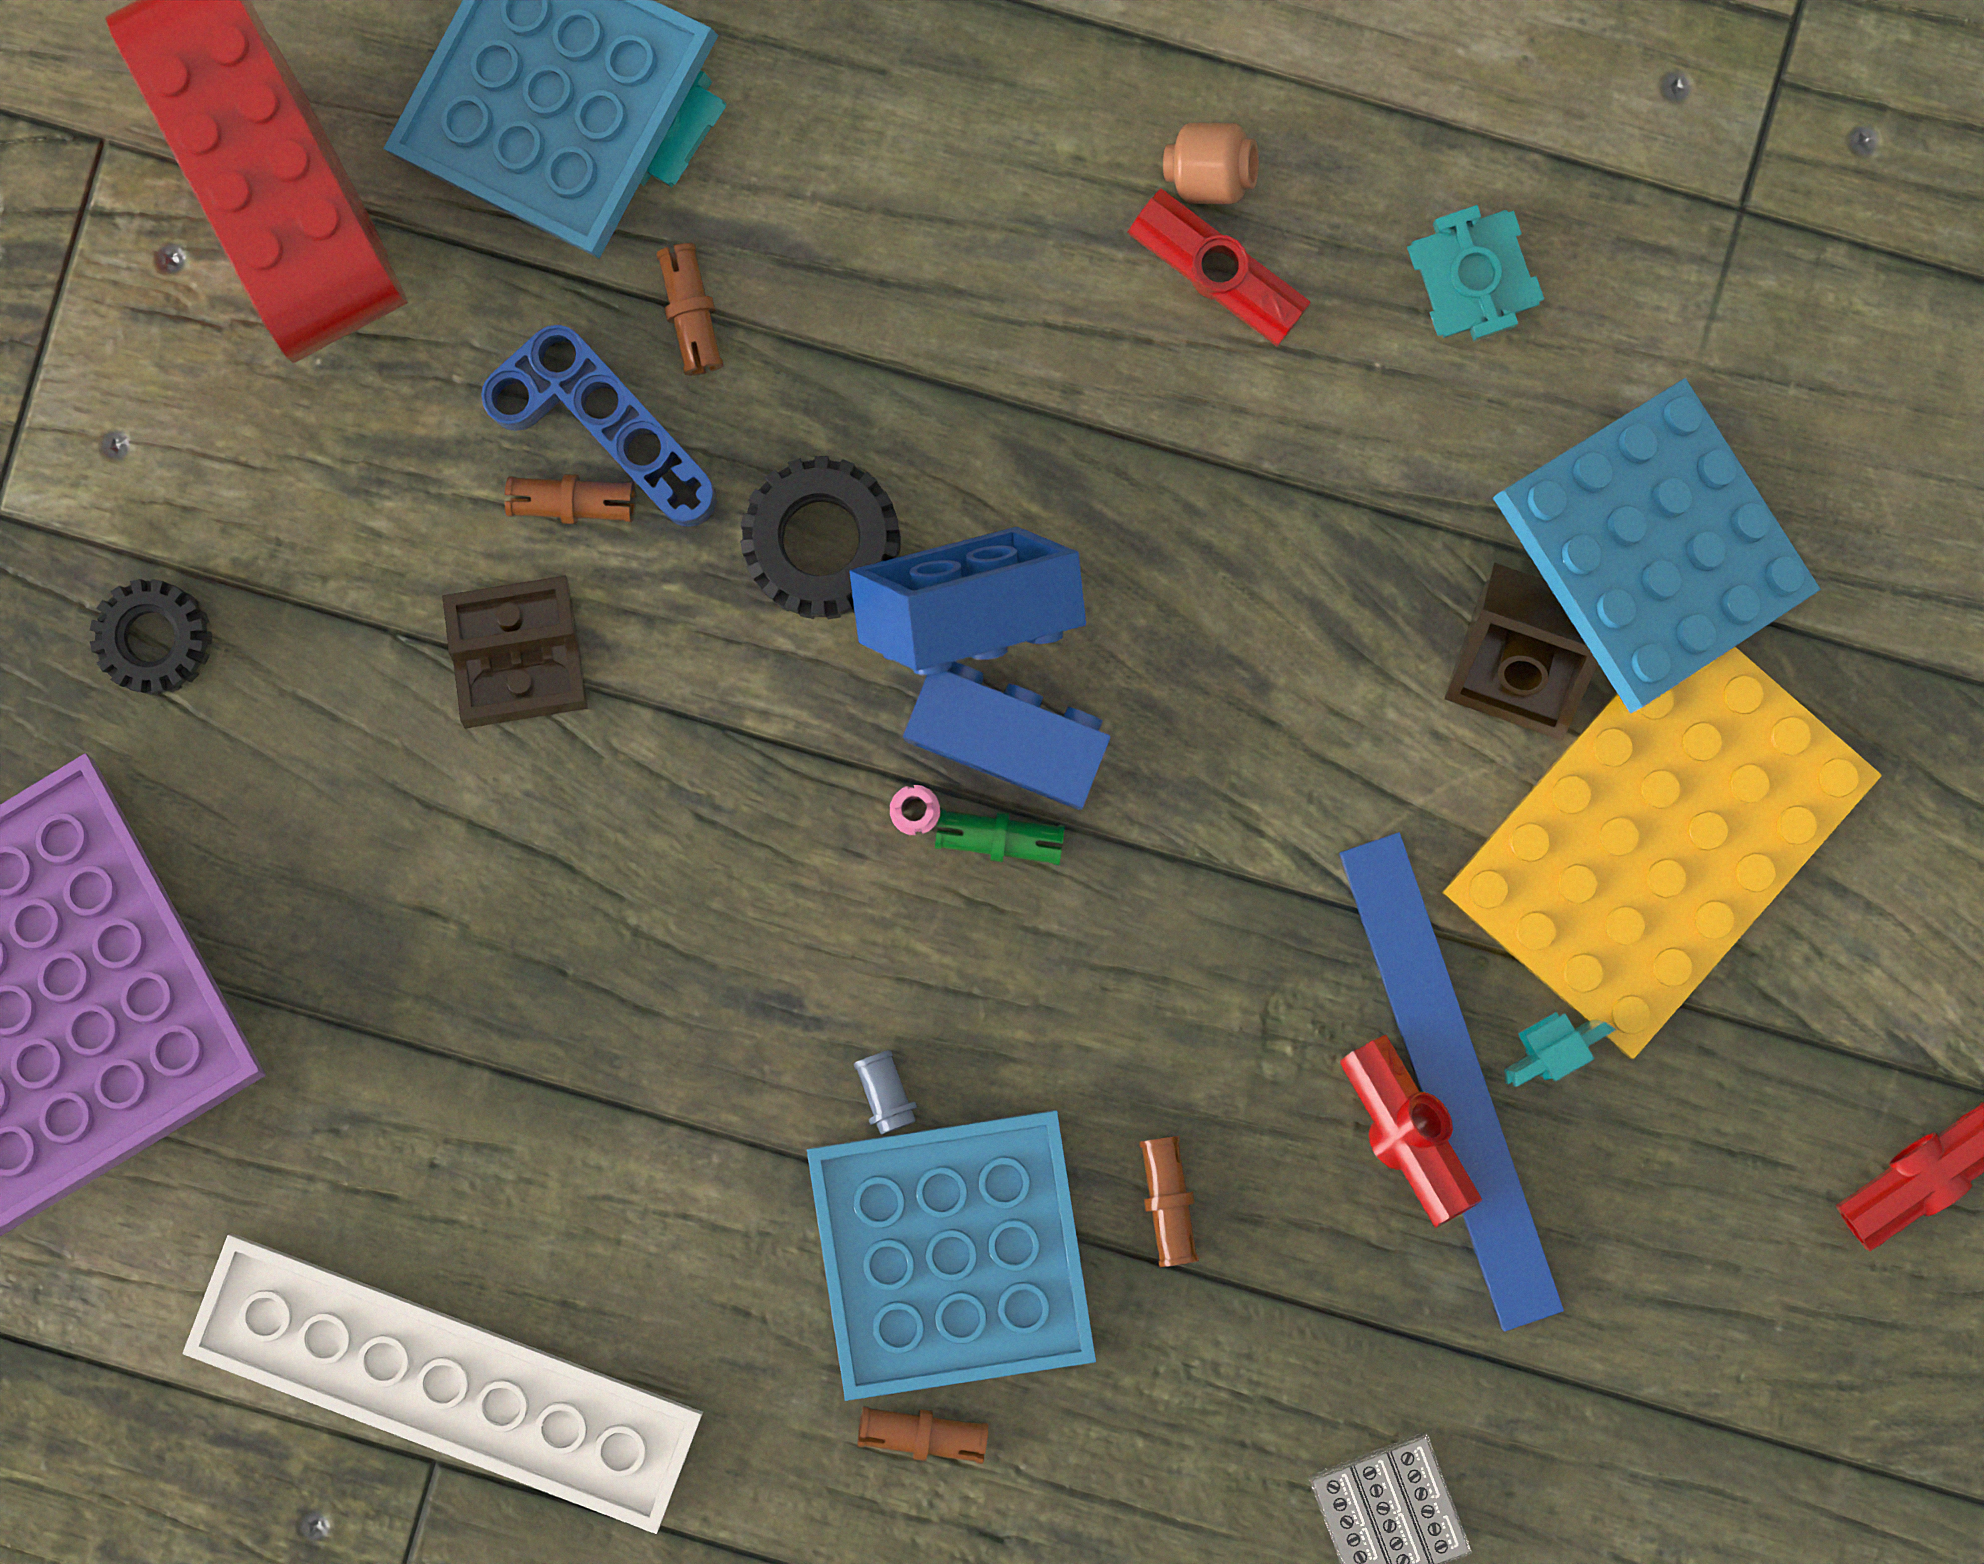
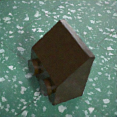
(1522, 656)

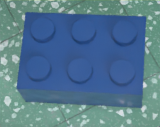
(968, 599)
(1008, 735)

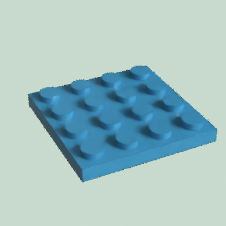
(552, 107)
(1657, 544)
(951, 1255)

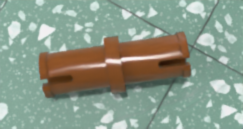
(689, 309)
(570, 499)
(1169, 1201)
(922, 1434)

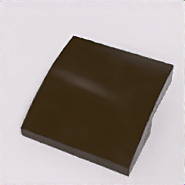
(515, 652)

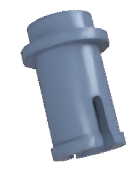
(885, 1092)

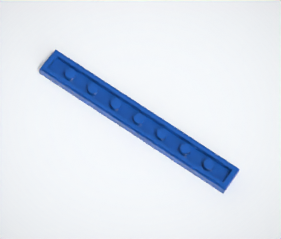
(1450, 1071)

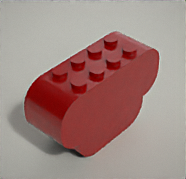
(259, 168)

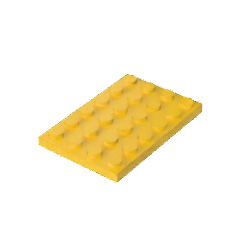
(1660, 843)

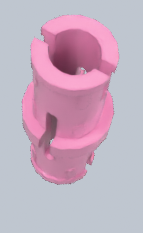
(899, 802)

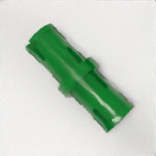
(999, 837)

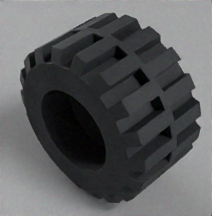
(787, 493)

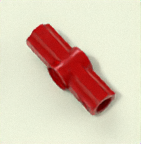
(1183, 243)
(1410, 1131)
(1919, 1181)

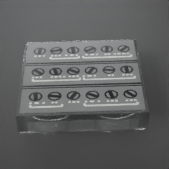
(1391, 1507)

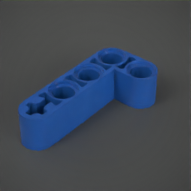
(613, 433)

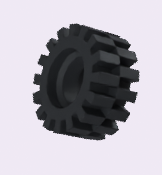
(113, 629)

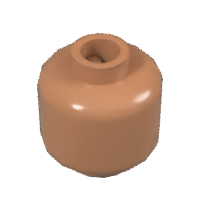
(1212, 163)

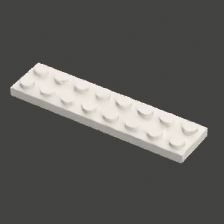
(442, 1383)

